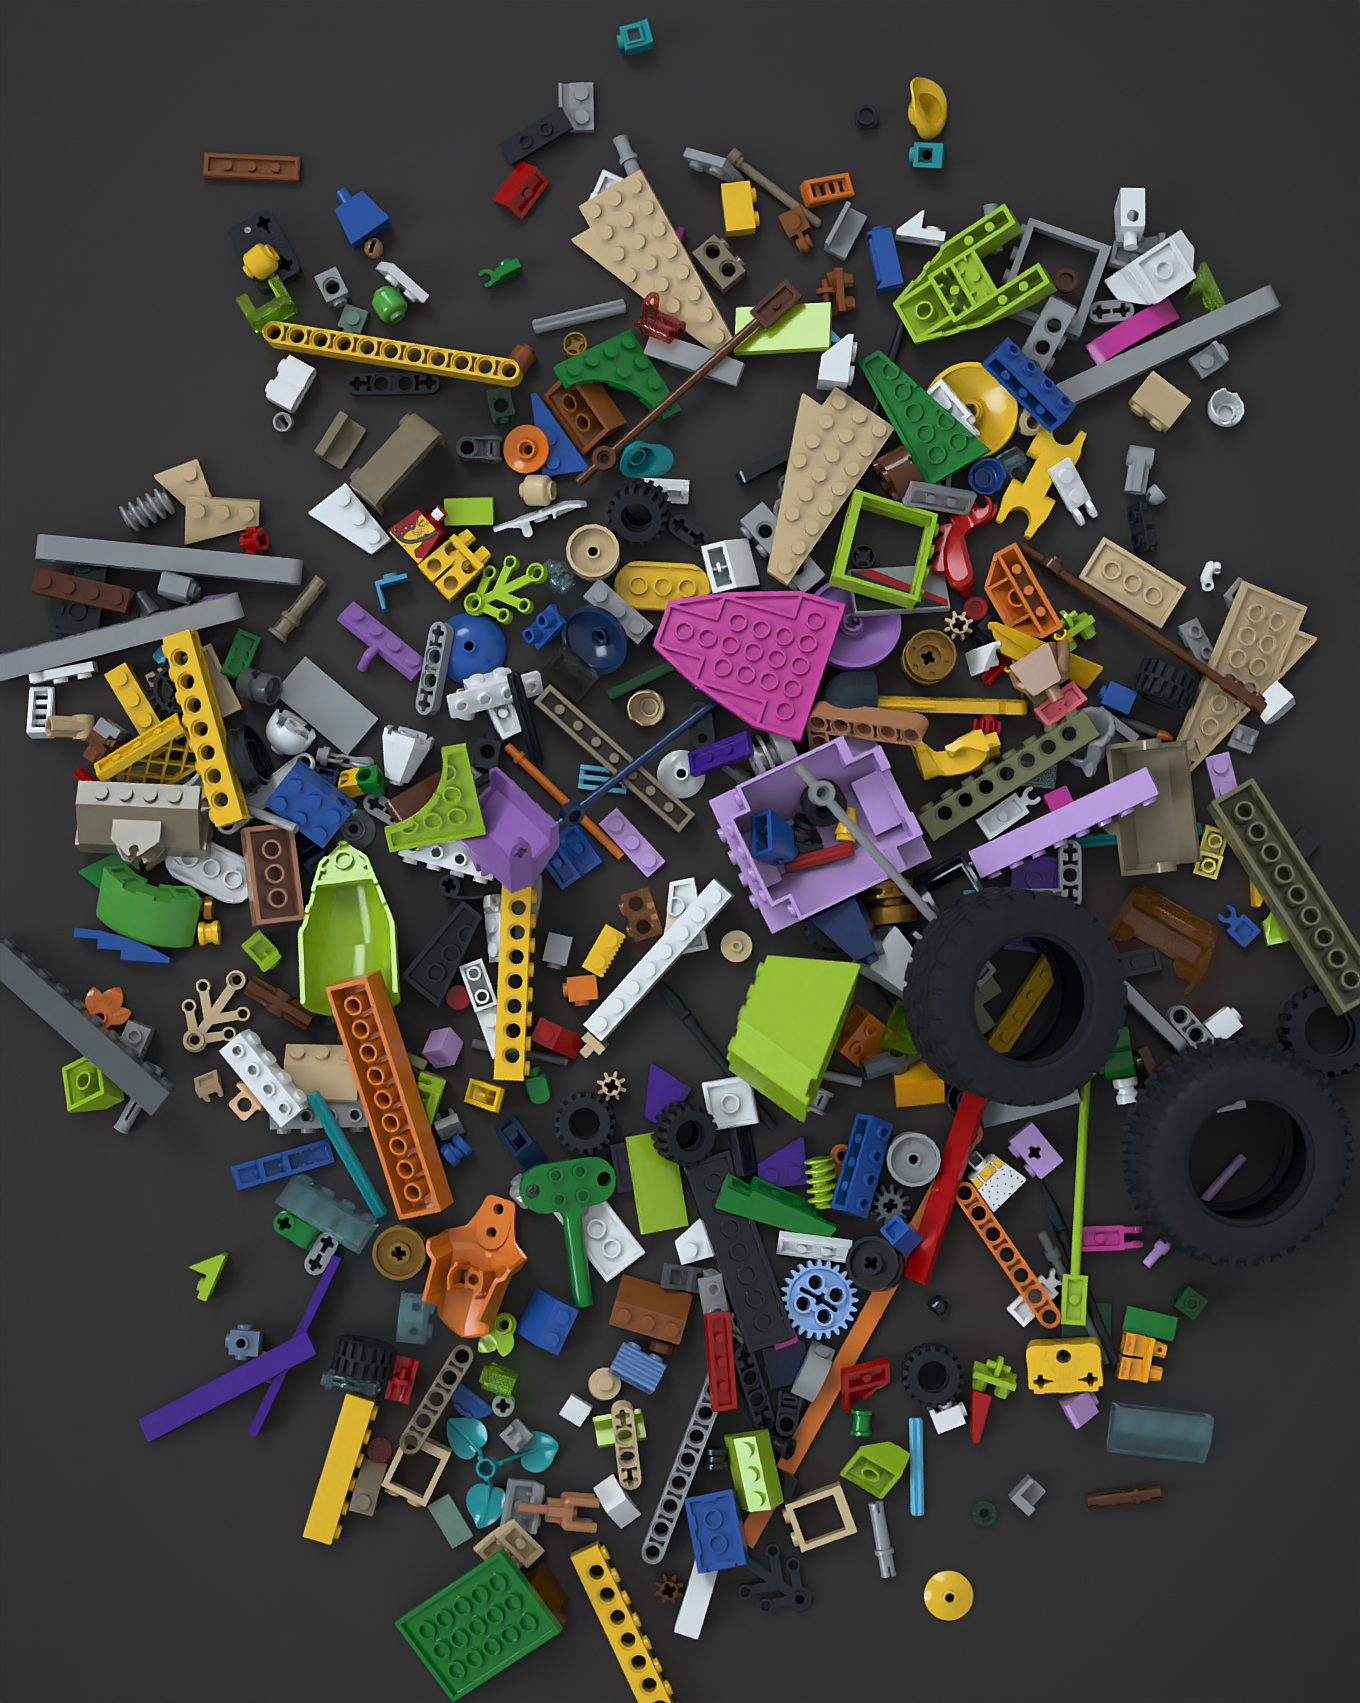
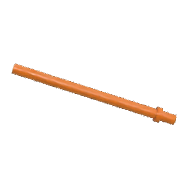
(519, 757)

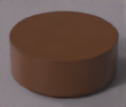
(1065, 280)
(661, 1346)

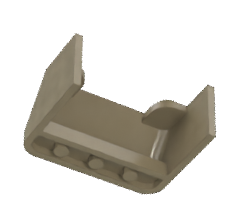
(395, 460)

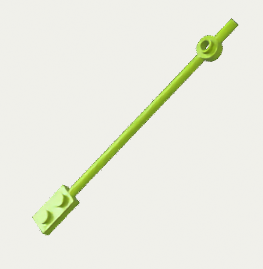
(1073, 1284)

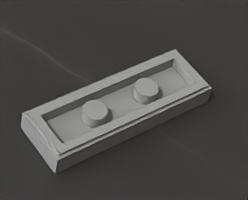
(939, 498)

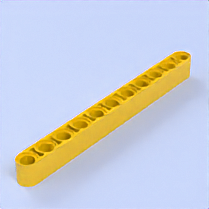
(383, 346)

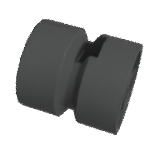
(258, 686)

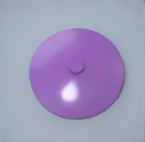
(860, 640)

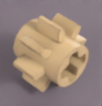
(960, 619)
(605, 1089)

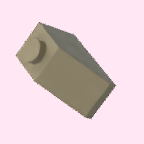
(368, 1487)

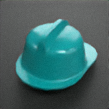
(645, 460)

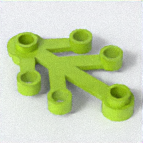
(503, 589)

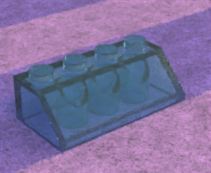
(328, 1213)
(1159, 1433)

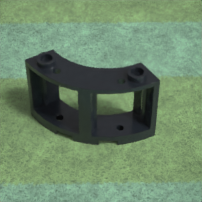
(943, 874)

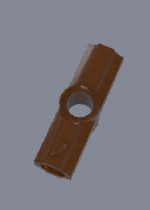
(279, 1002)

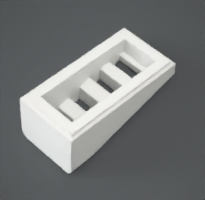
(33, 731)

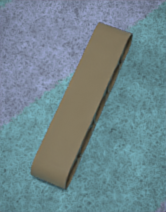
(445, 1391)

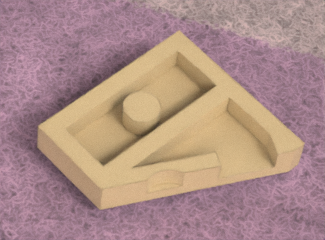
(184, 481)

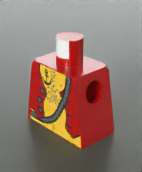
(420, 532)

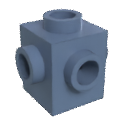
(253, 1340)

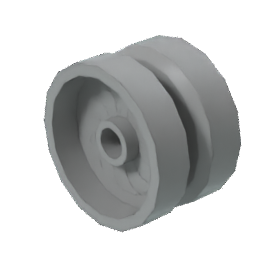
(898, 1156)

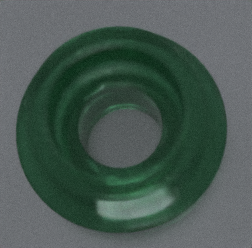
(990, 1518)

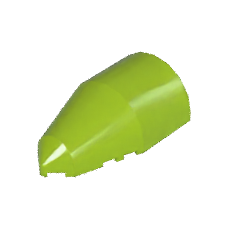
(346, 929)

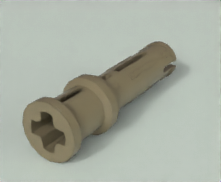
(291, 617)

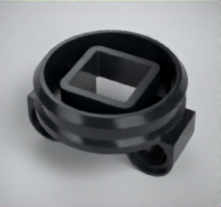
(248, 758)

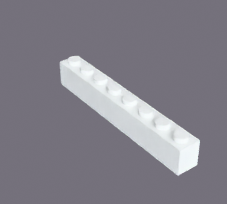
(659, 960)

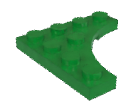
(622, 366)

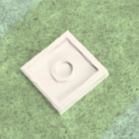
(730, 1102)

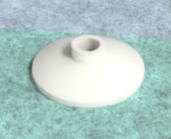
(667, 775)

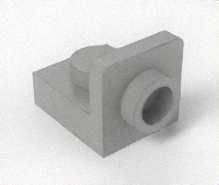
(1209, 359)

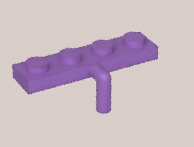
(380, 641)

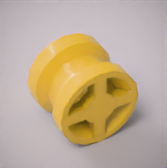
(209, 932)

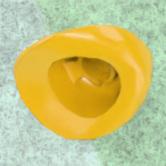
(927, 108)

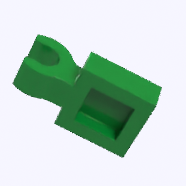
(507, 269)

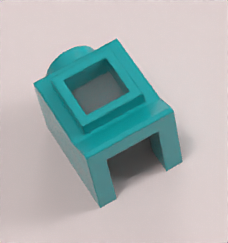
(635, 38)

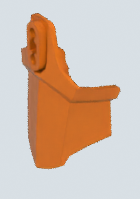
(474, 1268)

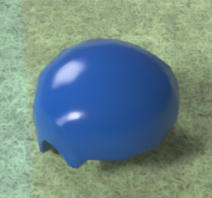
(986, 476)

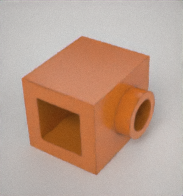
(581, 989)

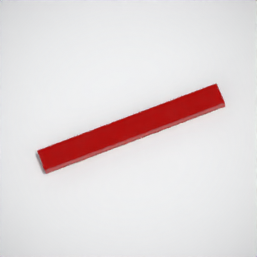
(945, 1187)

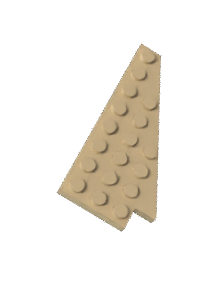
(643, 250)
(825, 462)
(1254, 646)

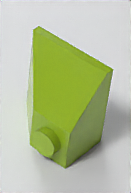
(89, 1087)
(876, 1467)

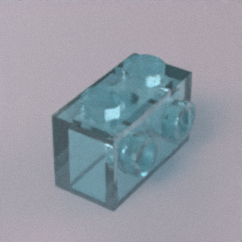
(414, 1318)

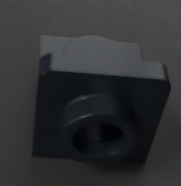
(982, 634)

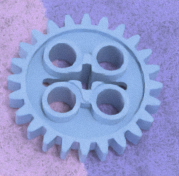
(828, 1279)

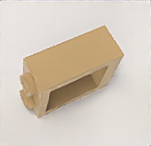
(414, 1498)
(789, 1515)

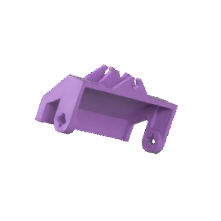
(517, 836)

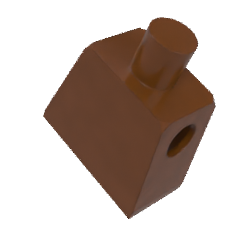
(548, 1590)

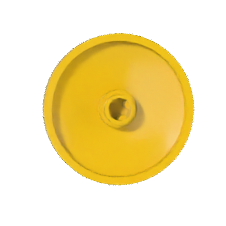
(987, 400)

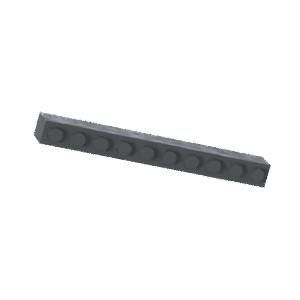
(84, 1030)

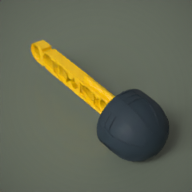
(860, 689)

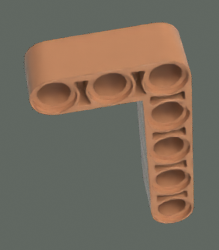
(864, 723)

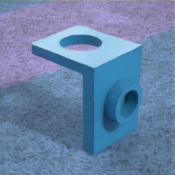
(389, 580)

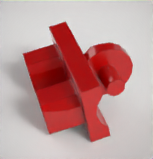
(402, 1379)

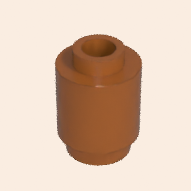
(523, 356)

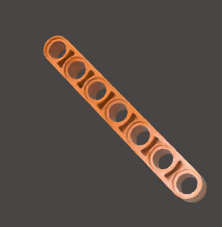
(1017, 1261)

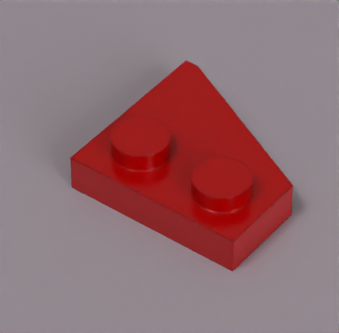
(863, 1380)

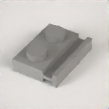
(578, 104)

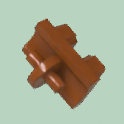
(833, 291)

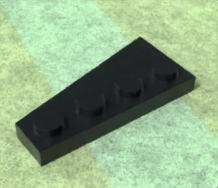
(77, 618)

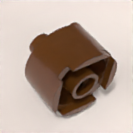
(896, 472)

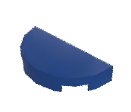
(469, 1403)

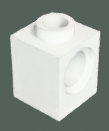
(1223, 1023)

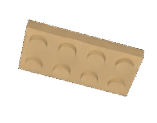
(1131, 583)

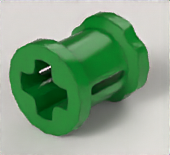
(861, 1422)

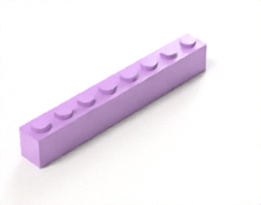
(1064, 822)

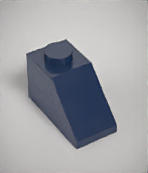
(520, 1142)

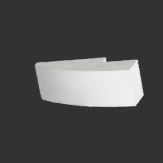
(695, 1603)

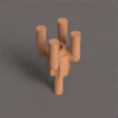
(564, 1510)

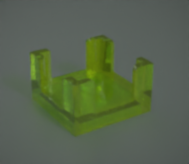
(275, 310)

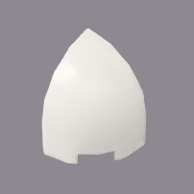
(1278, 702)

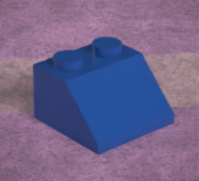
(547, 1320)

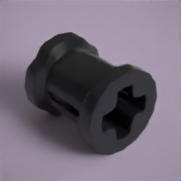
(782, 1445)

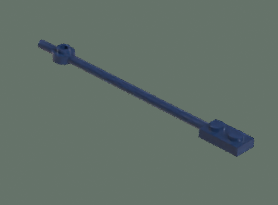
(573, 811)

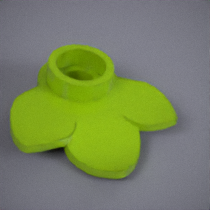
(498, 1338)

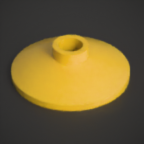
(940, 1586)

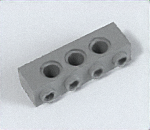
(1056, 309)
(763, 517)

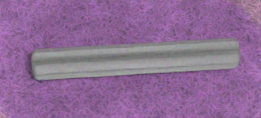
(579, 316)

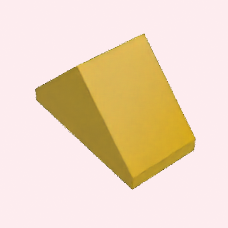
(485, 1095)

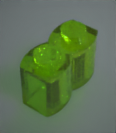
(498, 1379)

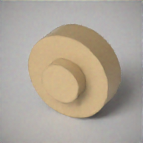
(736, 946)
(603, 1384)

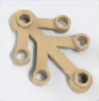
(213, 1013)

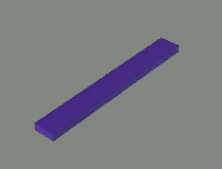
(304, 1326)
(228, 1386)

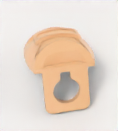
(247, 1093)

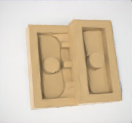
(514, 1540)

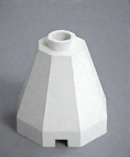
(404, 753)

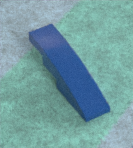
(129, 948)
(282, 1164)

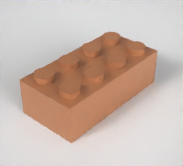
(272, 875)

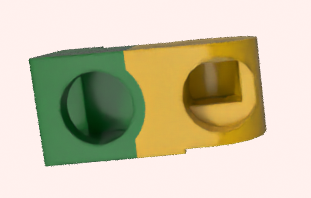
(362, 781)

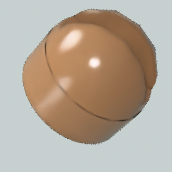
(378, 249)

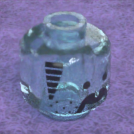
(560, 576)

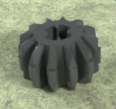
(884, 1198)

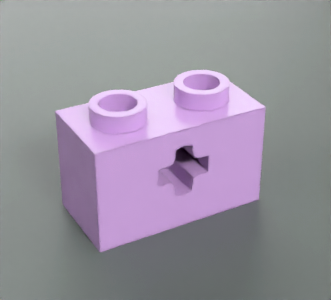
(1047, 1156)

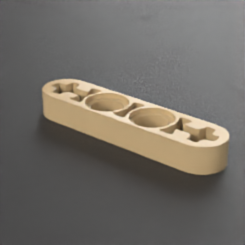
(623, 1445)

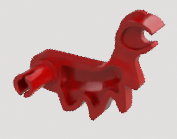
(951, 548)

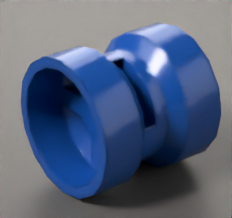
(456, 1149)

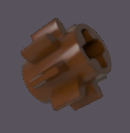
(673, 1583)

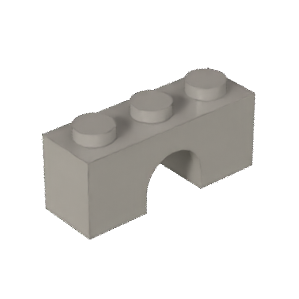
(634, 623)

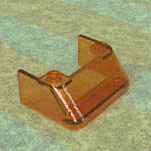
(1170, 928)

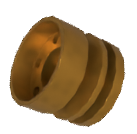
(941, 657)
(890, 904)

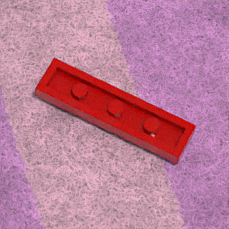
(720, 1361)

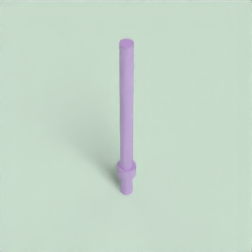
(1160, 1247)

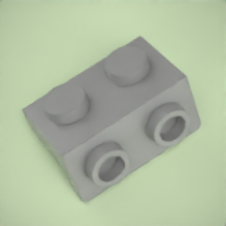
(712, 1292)
(524, 1492)

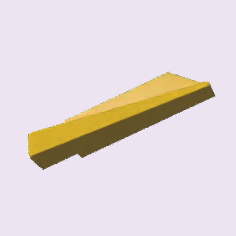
(1018, 645)

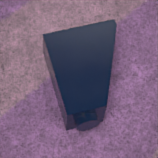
(852, 931)

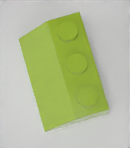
(754, 1470)

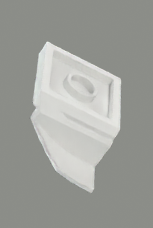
(1155, 272)

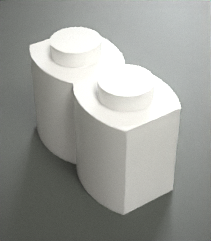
(290, 384)

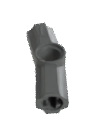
(886, 1062)

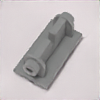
(1196, 639)

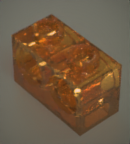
(647, 913)

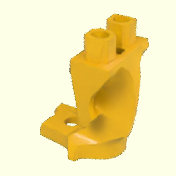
(960, 757)

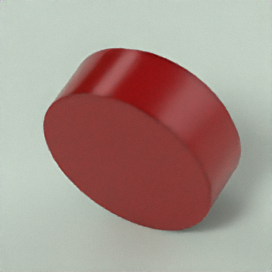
(975, 608)
(458, 997)

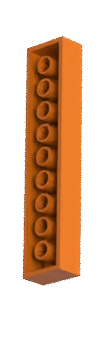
(389, 1095)

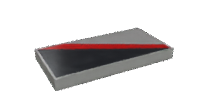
(899, 578)

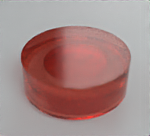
(379, 1449)

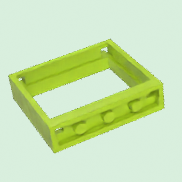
(898, 511)

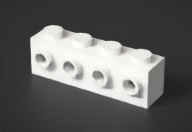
(447, 855)
(265, 1077)

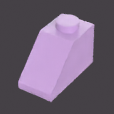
(1079, 1407)

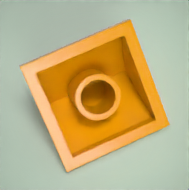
(918, 1086)

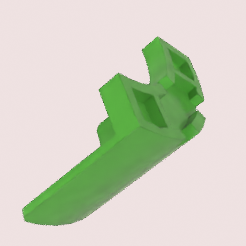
(146, 912)

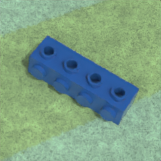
(1028, 385)
(861, 1165)

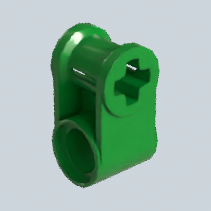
(299, 1232)

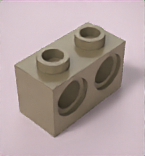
(714, 267)

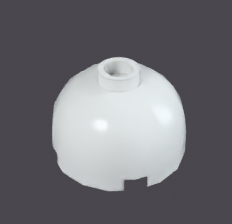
(288, 734)

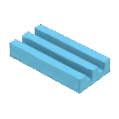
(582, 777)

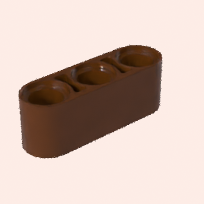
(413, 799)

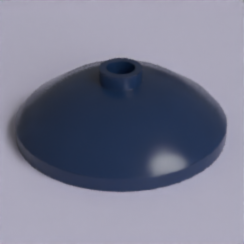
(585, 638)

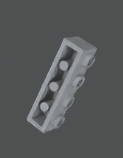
(345, 1113)

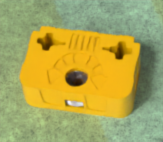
(1064, 1373)

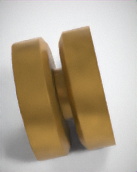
(390, 1262)

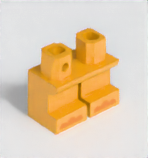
(1135, 1367)

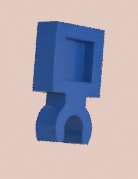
(1240, 927)

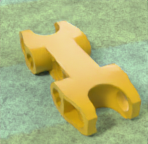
(1031, 494)

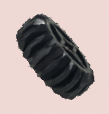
(157, 689)

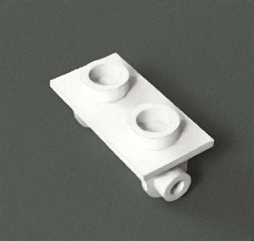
(676, 489)

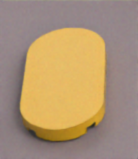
(653, 584)

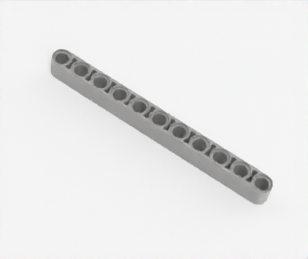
(1170, 345)
(168, 559)
(120, 636)
(681, 1469)

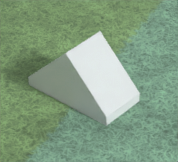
(616, 1501)

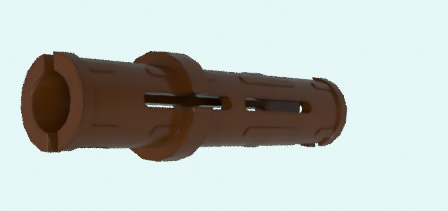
(1124, 1496)

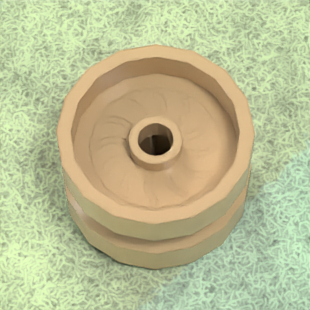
(597, 566)

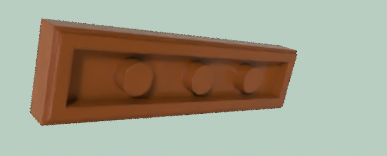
(252, 167)

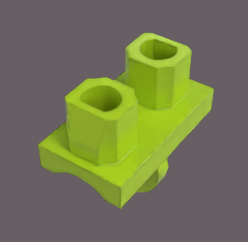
(1075, 624)
(996, 1374)

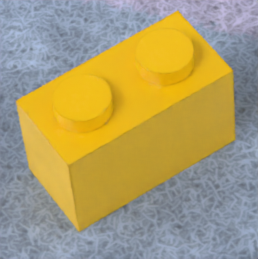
(738, 208)

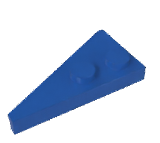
(562, 456)

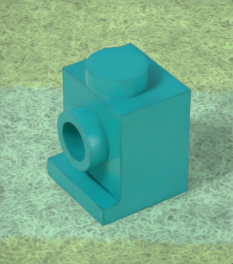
(936, 160)

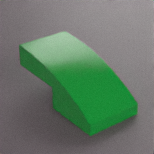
(1150, 1323)

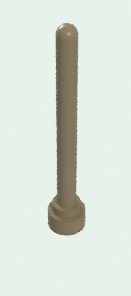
(736, 159)

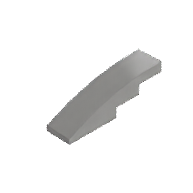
(691, 357)
(1000, 1113)

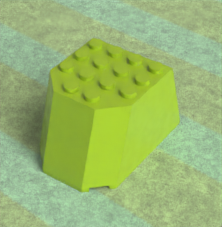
(792, 1028)

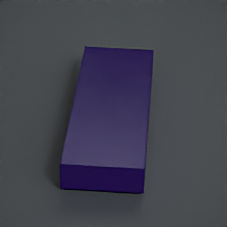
(720, 754)

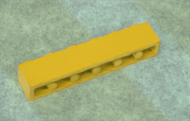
(339, 1468)

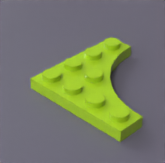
(451, 811)

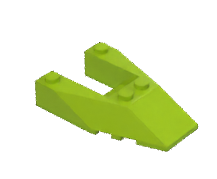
(958, 292)

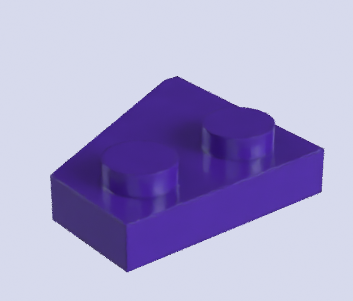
(662, 1091)
(785, 1166)

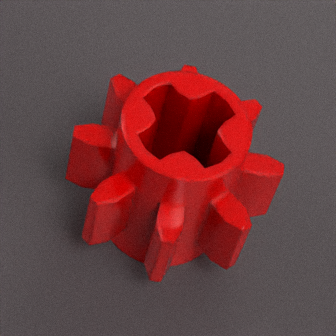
(254, 541)
(987, 723)

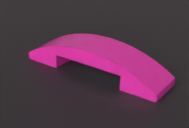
(1132, 331)

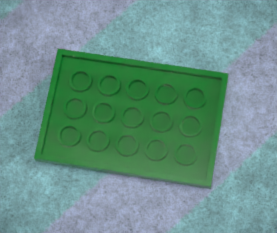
(478, 1625)

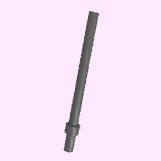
(1053, 1255)

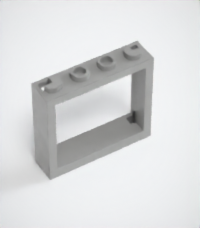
(1071, 238)

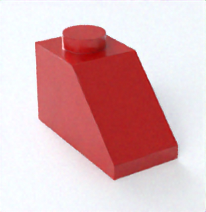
(557, 1038)

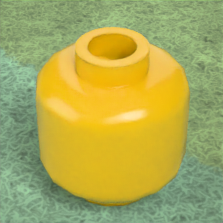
(260, 261)

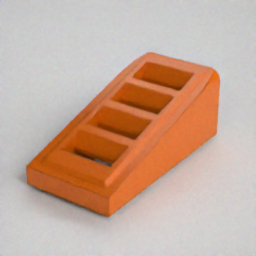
(817, 200)

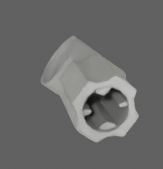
(1139, 463)

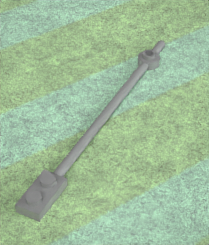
(828, 799)

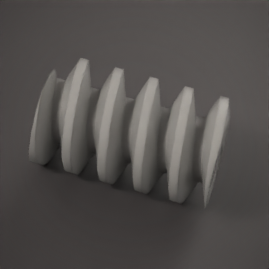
(147, 510)

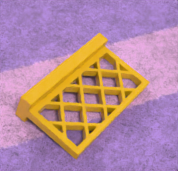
(144, 745)

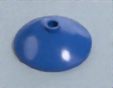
(488, 649)

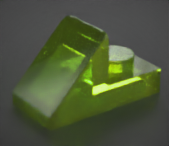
(1206, 284)

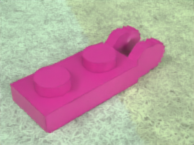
(1109, 1237)

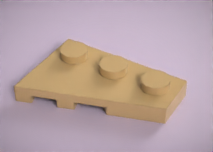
(218, 516)

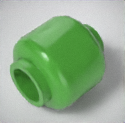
(389, 304)

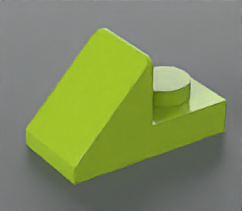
(212, 1268)

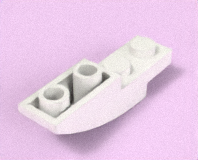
(483, 1000)

